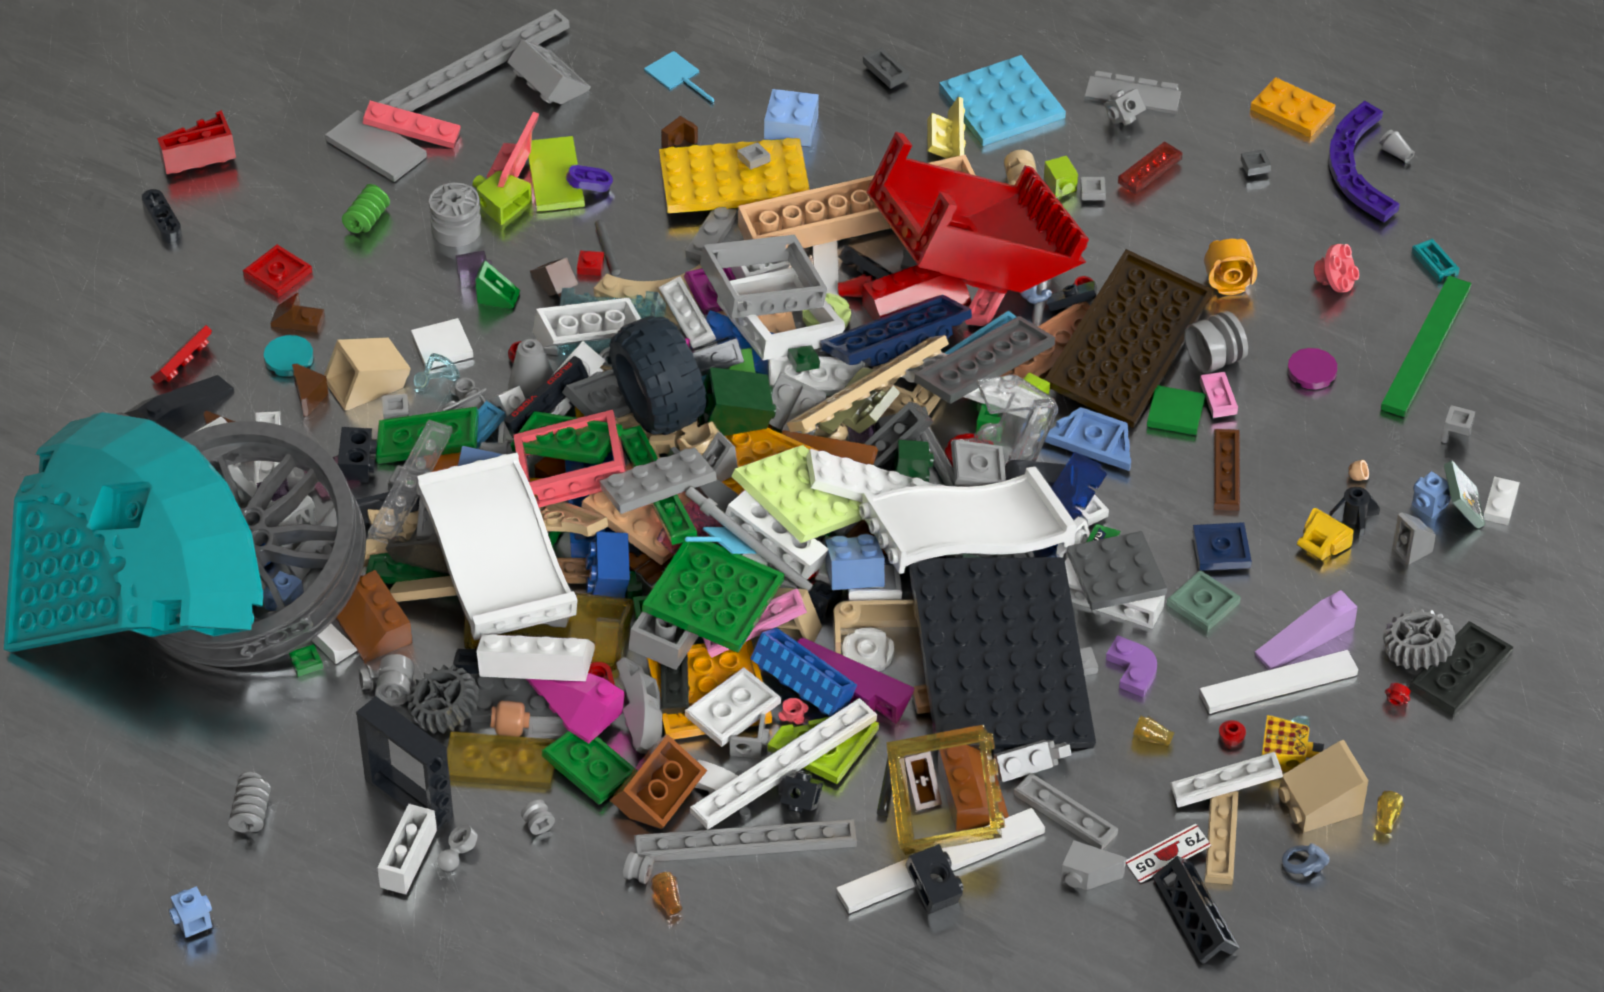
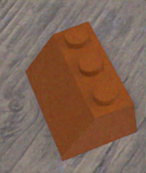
(374, 619)
(659, 783)
(965, 787)

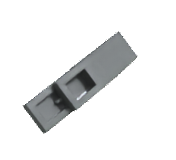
(644, 707)

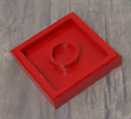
(277, 271)

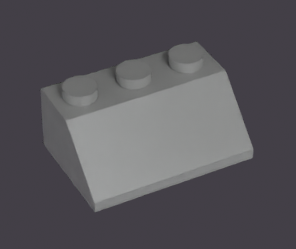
(546, 73)

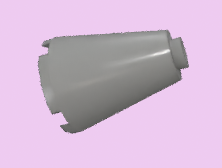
(530, 367)

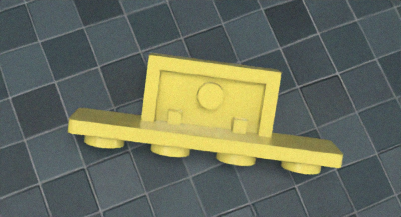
(945, 135)

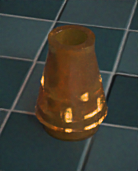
(667, 891)

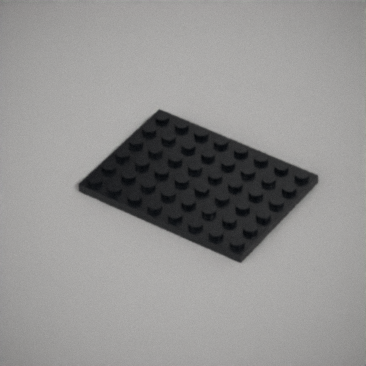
(1002, 649)

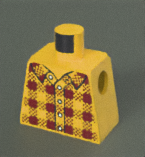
(1288, 742)

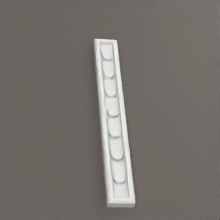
(782, 763)
(896, 878)

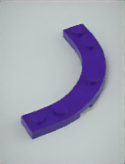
(1344, 166)

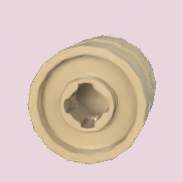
(1015, 162)

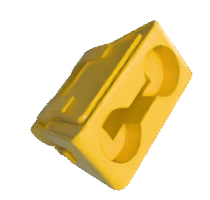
(1325, 533)

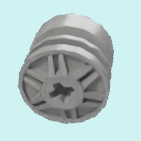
(455, 214)
(1216, 342)

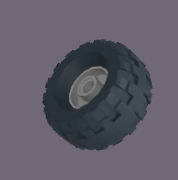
(657, 375)

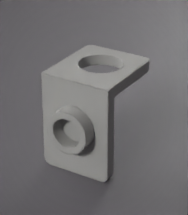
(755, 743)

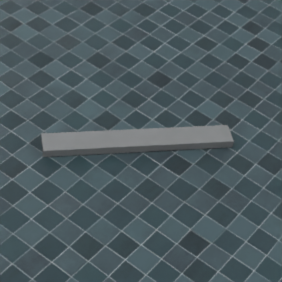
(747, 840)

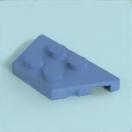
(1093, 437)

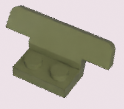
(863, 412)

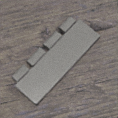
(1154, 98)

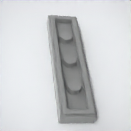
(1066, 811)

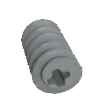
(249, 803)

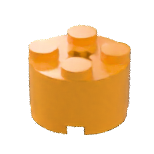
(1230, 266)

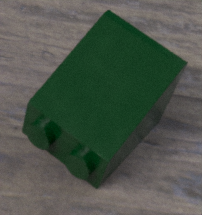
(737, 401)

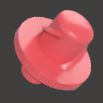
(1337, 268)

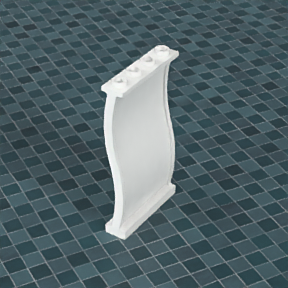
(976, 519)
(496, 545)

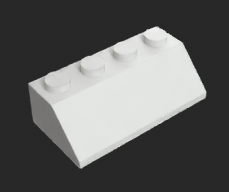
(582, 321)
(534, 657)

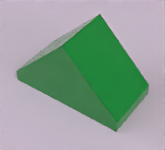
(494, 288)

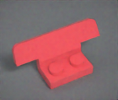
(513, 156)

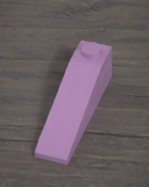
(1313, 628)

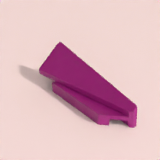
(873, 687)

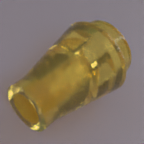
(1152, 732)
(1388, 810)

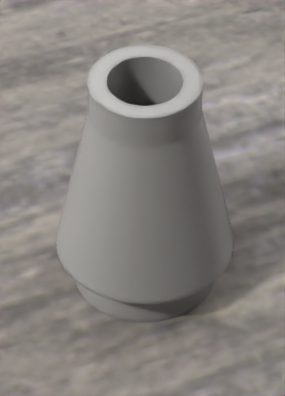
(1395, 144)

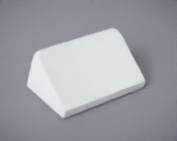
(334, 644)

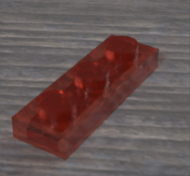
(1150, 167)

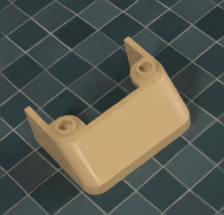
(872, 614)

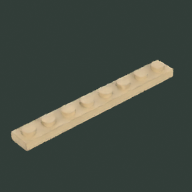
(861, 389)

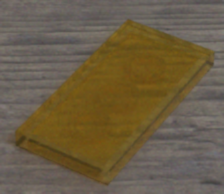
(499, 760)

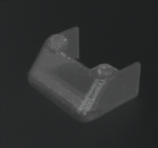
(1025, 417)

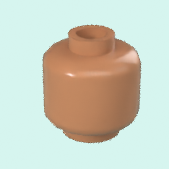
(509, 718)

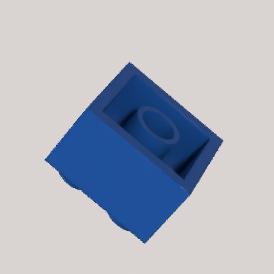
(608, 565)

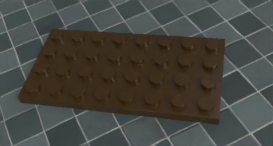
(1128, 338)

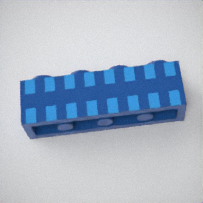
(803, 671)

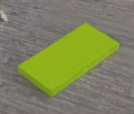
(548, 168)

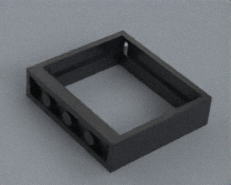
(381, 722)

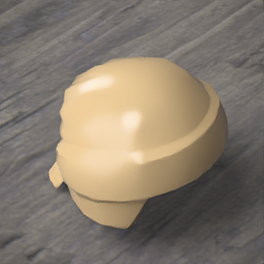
(697, 437)

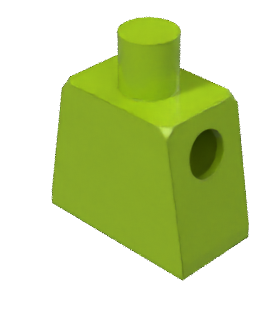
(505, 201)

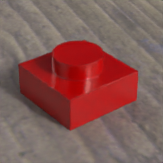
(590, 263)

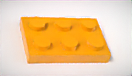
(1292, 107)

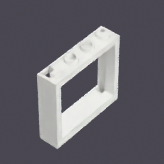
(777, 345)

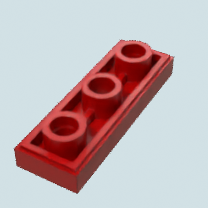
(182, 355)

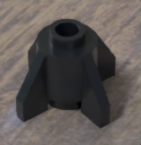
(1355, 507)

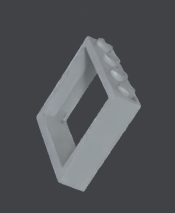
(760, 252)

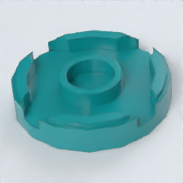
(285, 351)

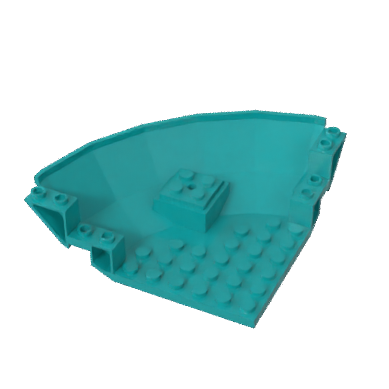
(97, 568)

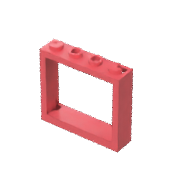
(577, 482)

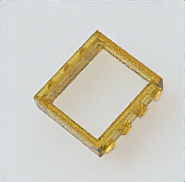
(931, 742)

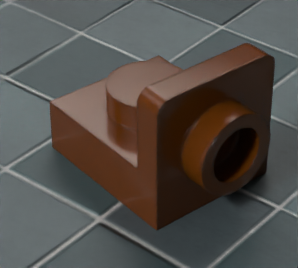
(677, 131)

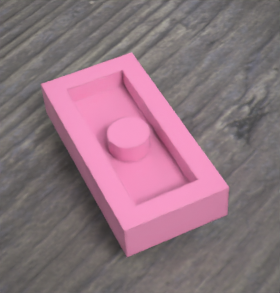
(1218, 394)

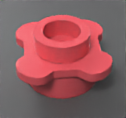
(793, 705)

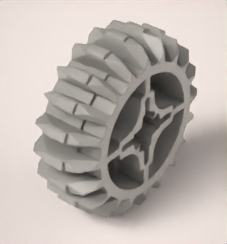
(1425, 639)

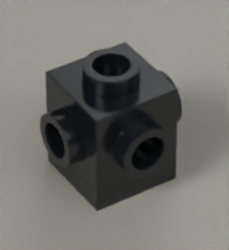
(809, 789)

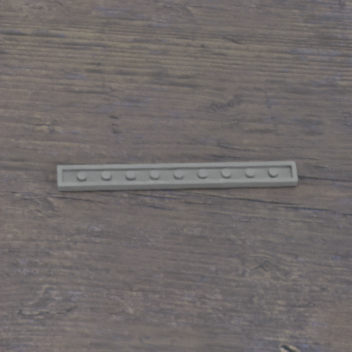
(476, 62)

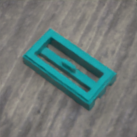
(1431, 261)

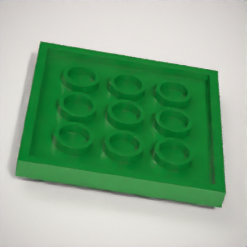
(713, 593)

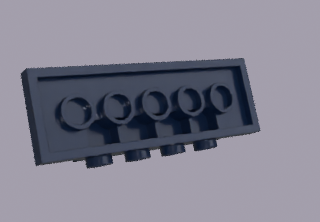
(897, 332)

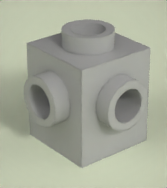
(1124, 106)

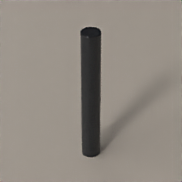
(885, 794)

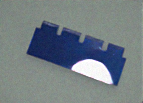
(1074, 483)

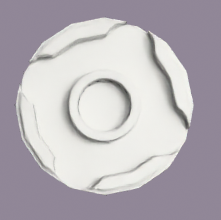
(869, 648)

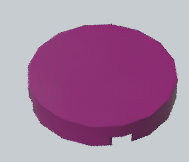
(1312, 368)

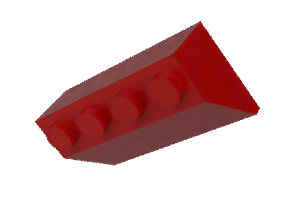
(910, 288)

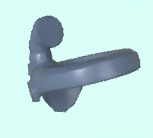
(1032, 297)
(1316, 861)

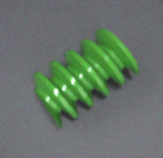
(365, 209)

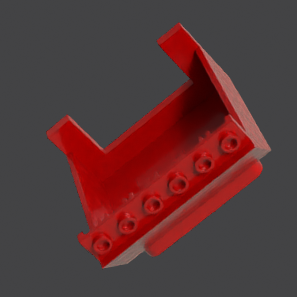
(976, 226)

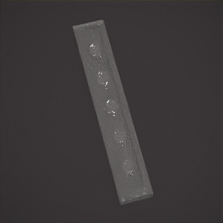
(403, 493)

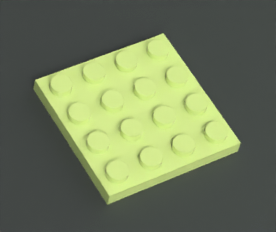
(785, 491)

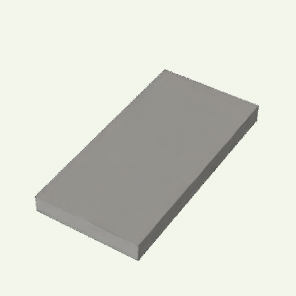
(375, 147)

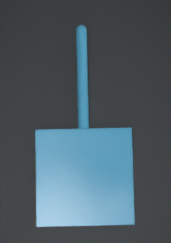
(673, 70)
(725, 538)

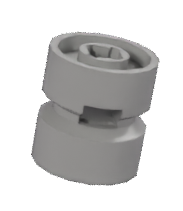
(395, 679)

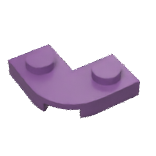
(1138, 660)

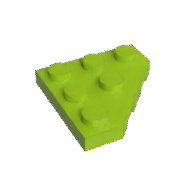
(835, 762)

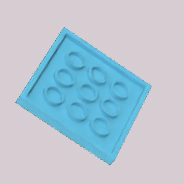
(1003, 100)

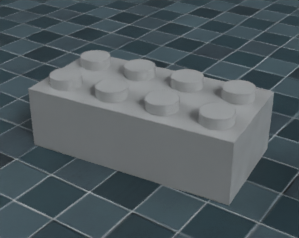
(660, 640)

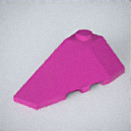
(582, 705)

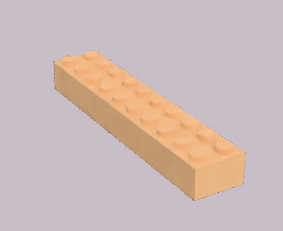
(823, 212)

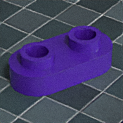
(589, 178)

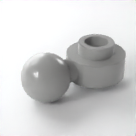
(461, 840)

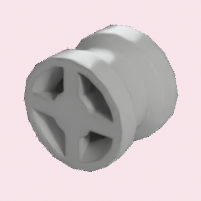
(537, 817)
(638, 867)

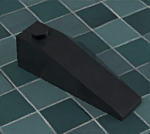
(182, 404)

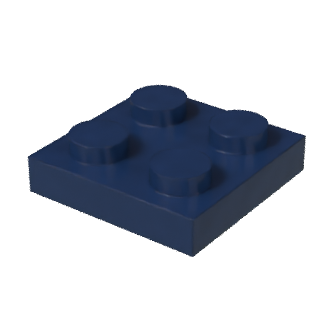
(1221, 546)

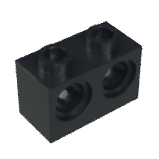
(355, 453)

